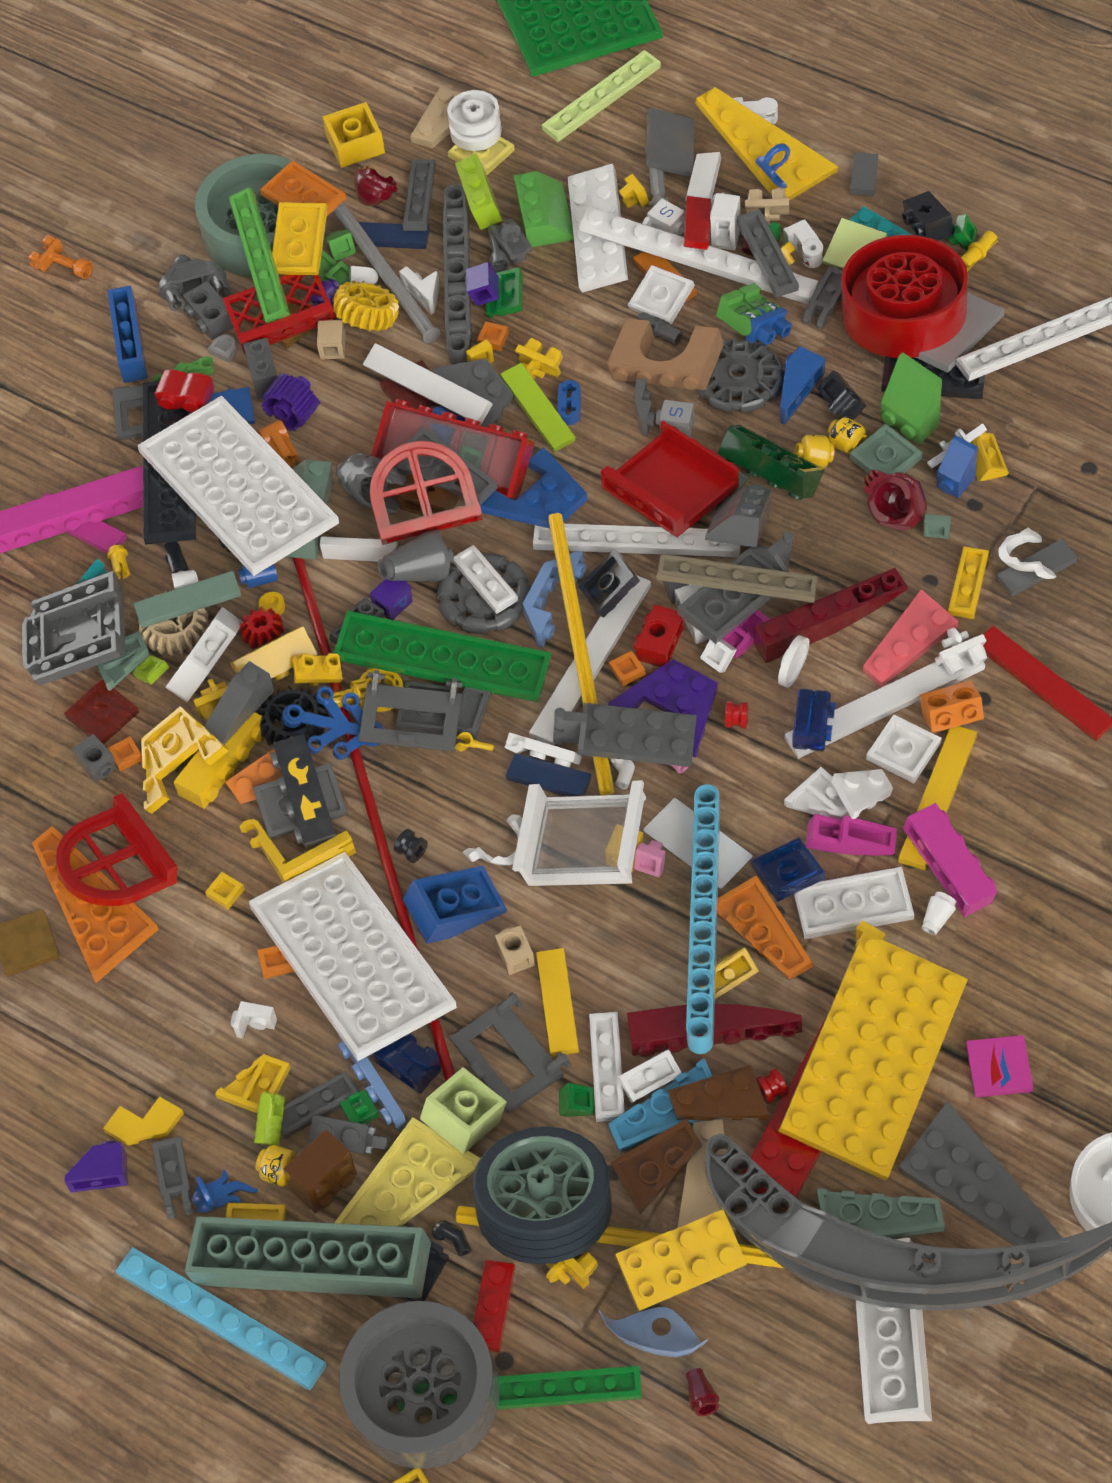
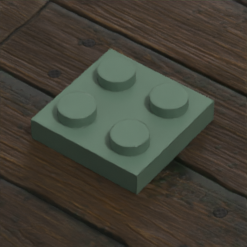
(886, 452)

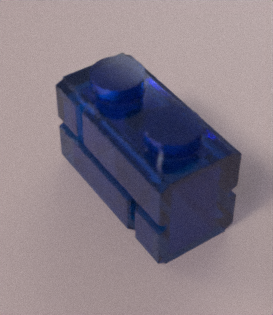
(812, 720)
(409, 1062)

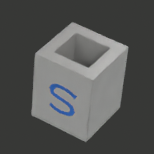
(678, 415)

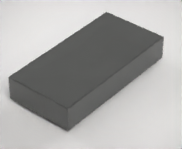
(864, 174)
(472, 710)

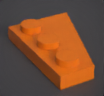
(255, 774)

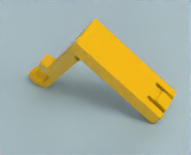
(304, 862)

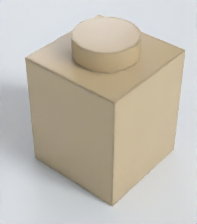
(331, 339)

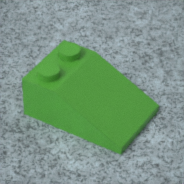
(912, 400)

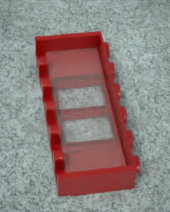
(490, 449)

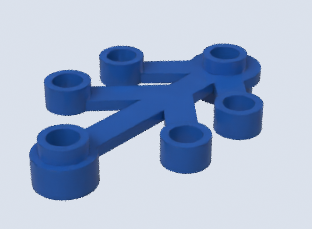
(338, 723)

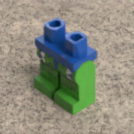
(753, 315)

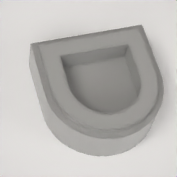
(223, 347)

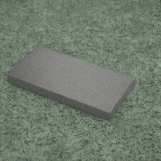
(979, 321)

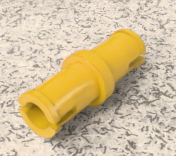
(978, 250)

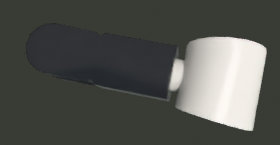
(178, 567)

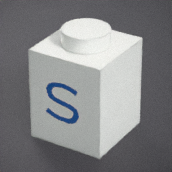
(667, 217)

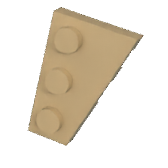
(434, 123)

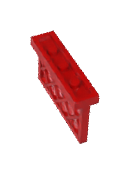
(285, 327)

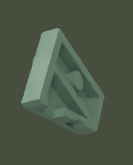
(118, 668)

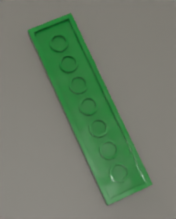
(442, 656)

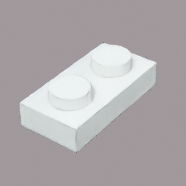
(649, 1076)

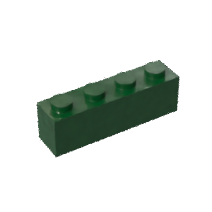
(771, 462)

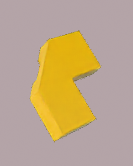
(156, 1124)

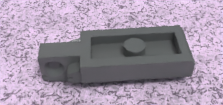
(353, 1135)

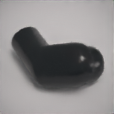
(454, 1233)

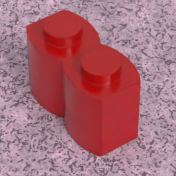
(184, 390)

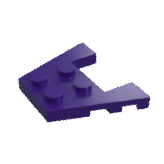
(674, 690)

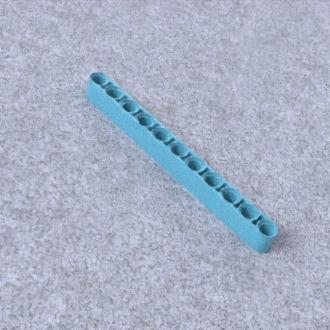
(703, 974)

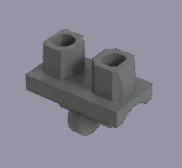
(512, 240)

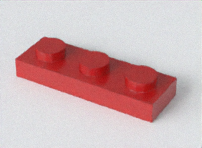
(494, 1302)

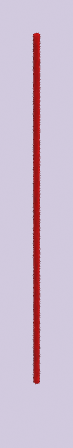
(372, 812)

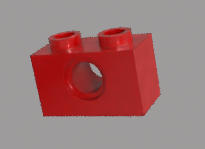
(659, 649)

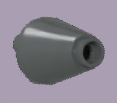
(419, 559)

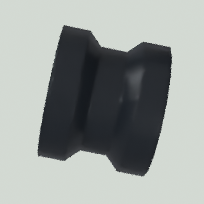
(410, 845)

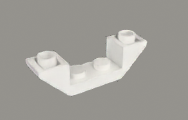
(204, 654)

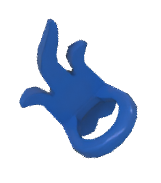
(763, 163)
(218, 1193)

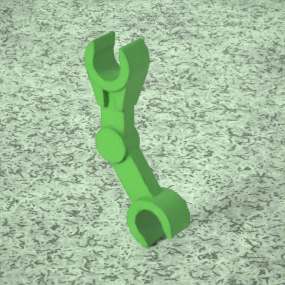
(196, 367)

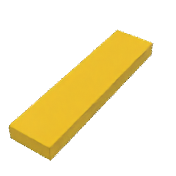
(557, 1002)

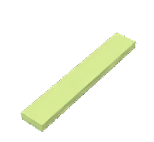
(601, 96)

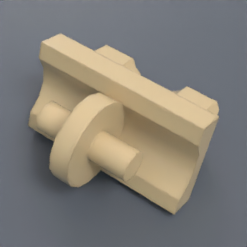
(770, 208)

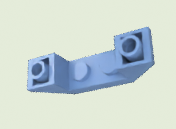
(538, 620)

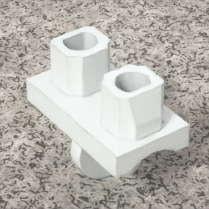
(951, 657)

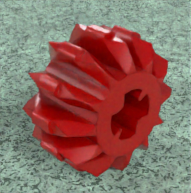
(261, 627)

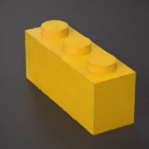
(277, 655)

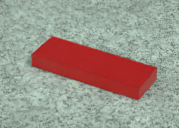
(697, 222)

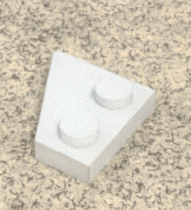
(861, 789)

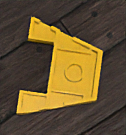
(171, 745)

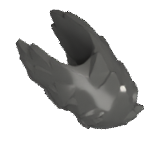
(356, 476)

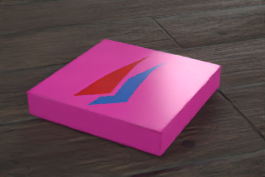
(999, 1066)

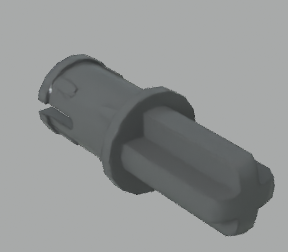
(661, 329)

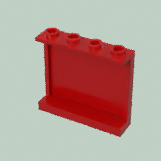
(672, 480)

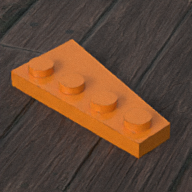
(761, 924)

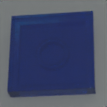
(788, 869)

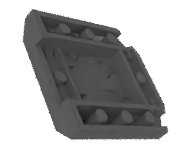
(74, 629)

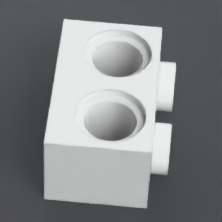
(724, 221)

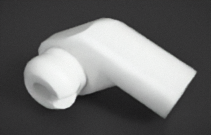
(625, 769)

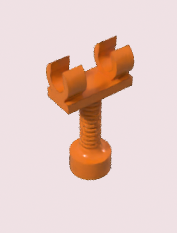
(53, 247)

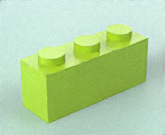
(478, 191)

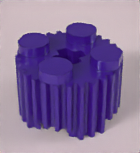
(290, 401)

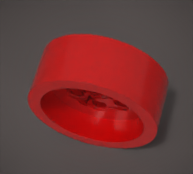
(904, 295)

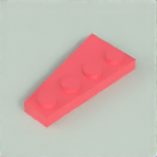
(912, 635)

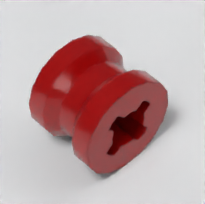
(736, 714)
(772, 1086)

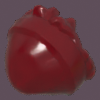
(372, 187)

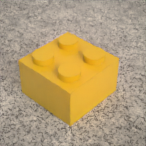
(353, 134)

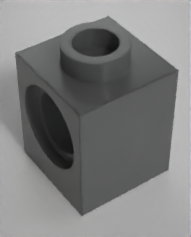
(90, 750)

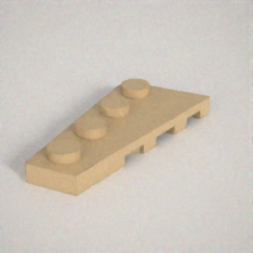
(697, 1193)

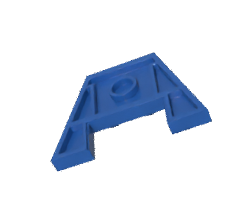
(549, 495)

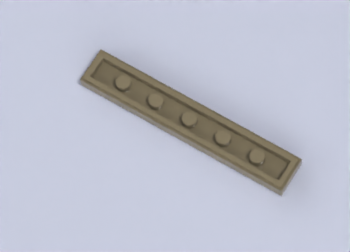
(737, 578)

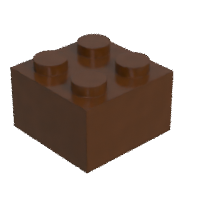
(320, 1171)

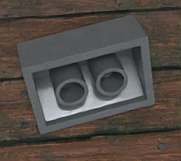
(741, 517)

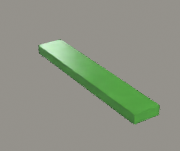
(259, 255)

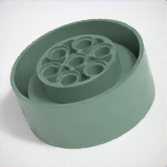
(215, 210)

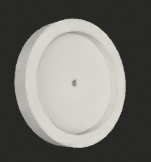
(793, 661)

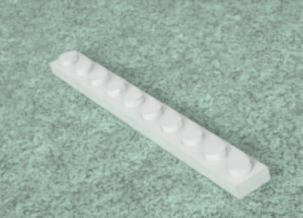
(671, 247)

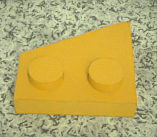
(263, 1075)

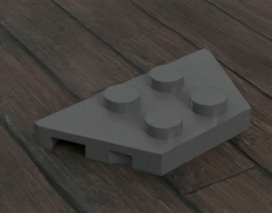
(483, 381)

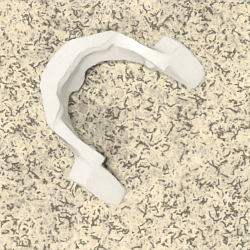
(1013, 541)
(474, 854)

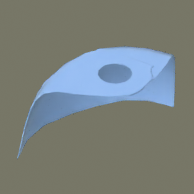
(638, 1333)

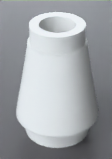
(938, 912)

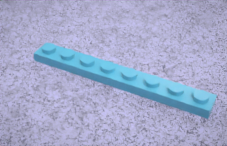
(221, 1318)

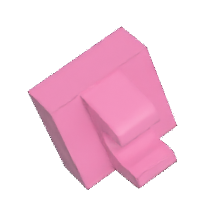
(650, 858)

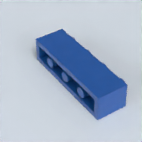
(127, 334)

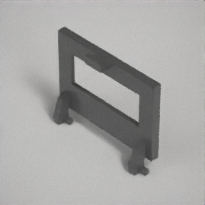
(125, 399)
(411, 699)
(521, 1042)

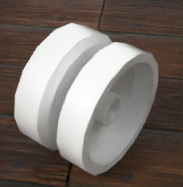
(474, 120)

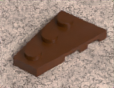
(720, 1096)
(656, 1162)

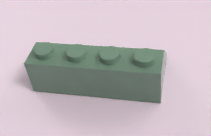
(319, 478)

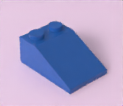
(453, 903)

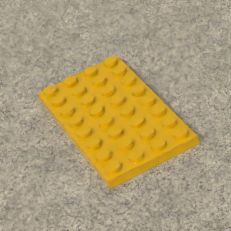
(873, 1056)

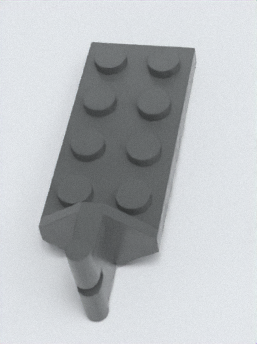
(720, 611)
(628, 733)

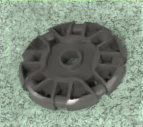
(742, 357)
(478, 607)

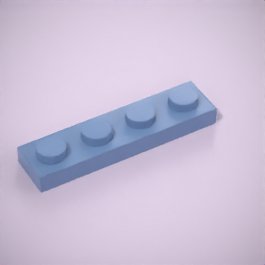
(376, 1088)

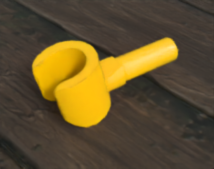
(470, 742)

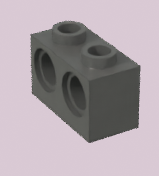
(207, 310)
(260, 365)

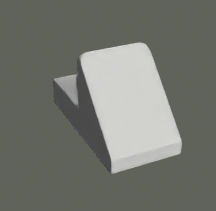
(424, 290)

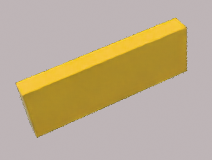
(968, 582)

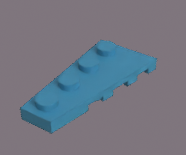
(654, 1114)

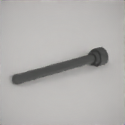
(498, 260)

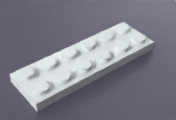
(597, 259)

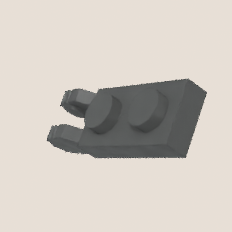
(825, 297)
(172, 1174)

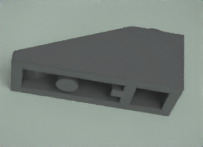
(240, 700)

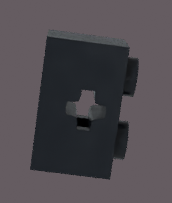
(927, 216)

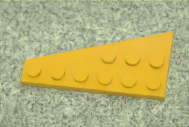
(755, 136)

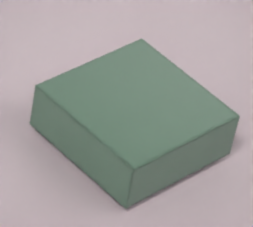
(937, 526)

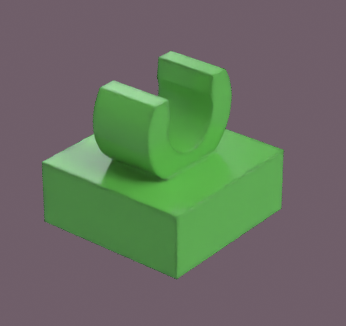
(340, 244)

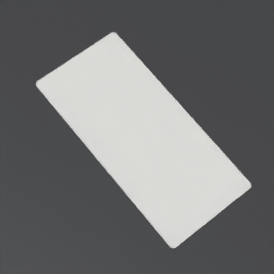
(675, 830)

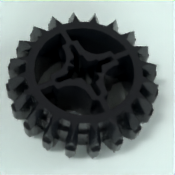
(274, 708)

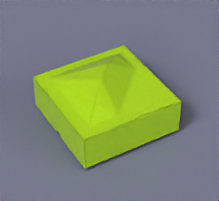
(150, 669)

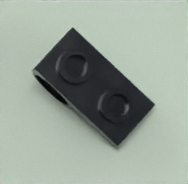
(841, 397)

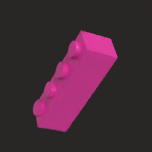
(950, 859)

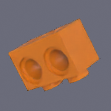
(951, 706)

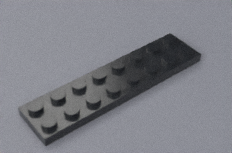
(164, 511)

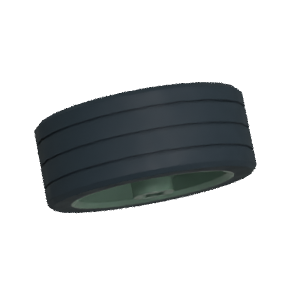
(527, 1191)

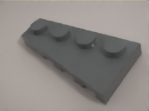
(434, 468)

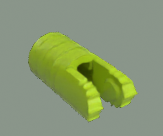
(269, 1119)

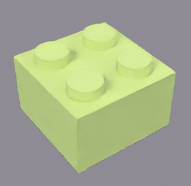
(463, 1110)

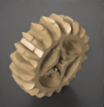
(176, 633)

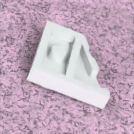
(817, 797)

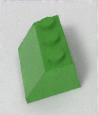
(543, 209)

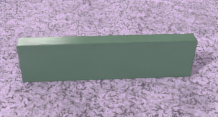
(187, 599)

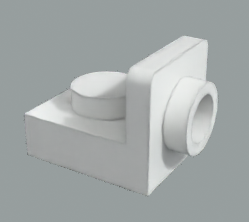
(254, 1015)

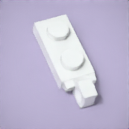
(539, 750)

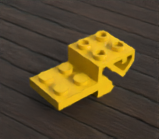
(680, 1260)

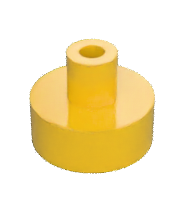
(786, 249)

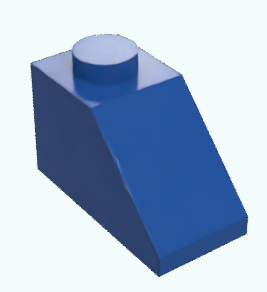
(957, 467)

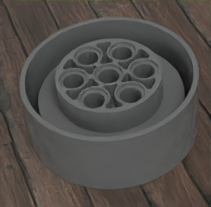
(388, 1346)

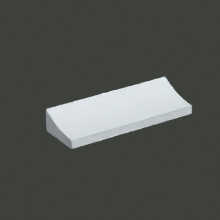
(893, 1363)

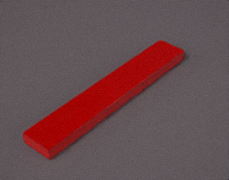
(1046, 684)

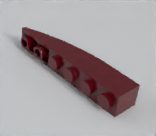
(827, 614)
(666, 1027)

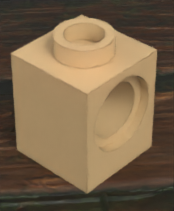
(517, 959)

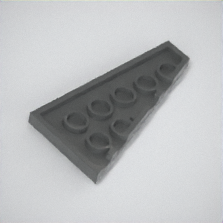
(967, 1176)

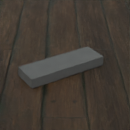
(1054, 557)
(318, 1101)

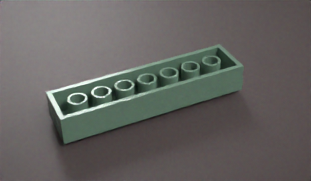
(308, 1257)

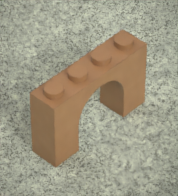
(688, 370)

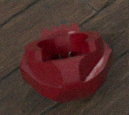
(895, 499)

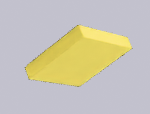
(489, 157)

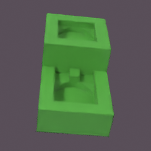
(332, 270)

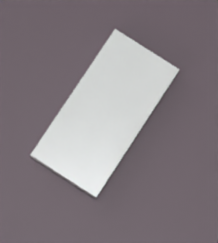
(844, 902)

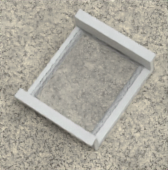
(579, 838)

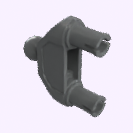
(189, 274)

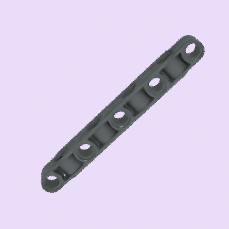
(456, 261)

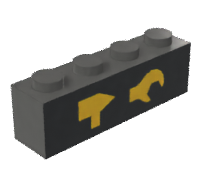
(304, 791)

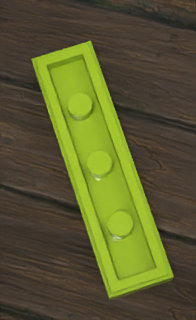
(538, 407)

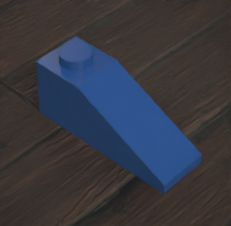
(801, 375)

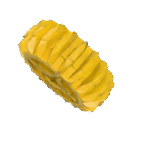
(365, 306)

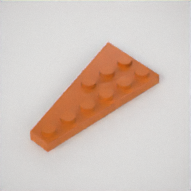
(102, 932)

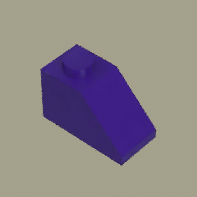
(99, 1168)

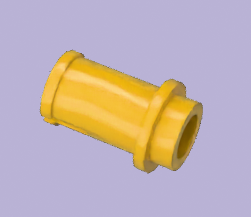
(118, 555)

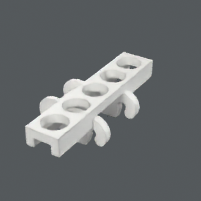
(969, 437)

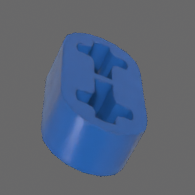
(573, 402)

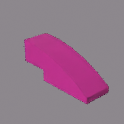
(850, 836)

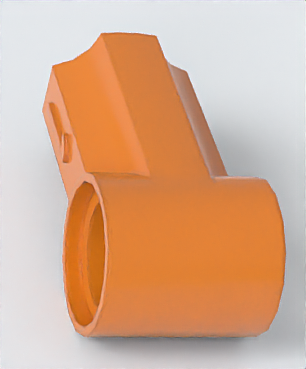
(278, 438)

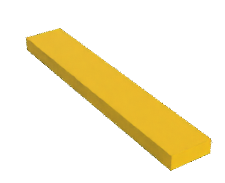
(942, 783)

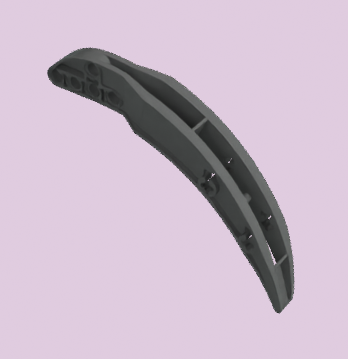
(882, 1268)

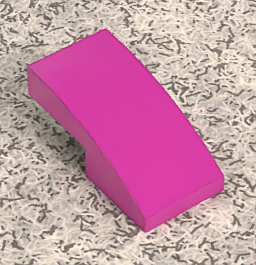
(743, 635)

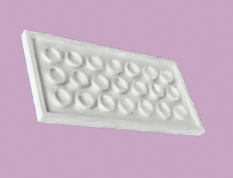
(238, 485)
(352, 956)

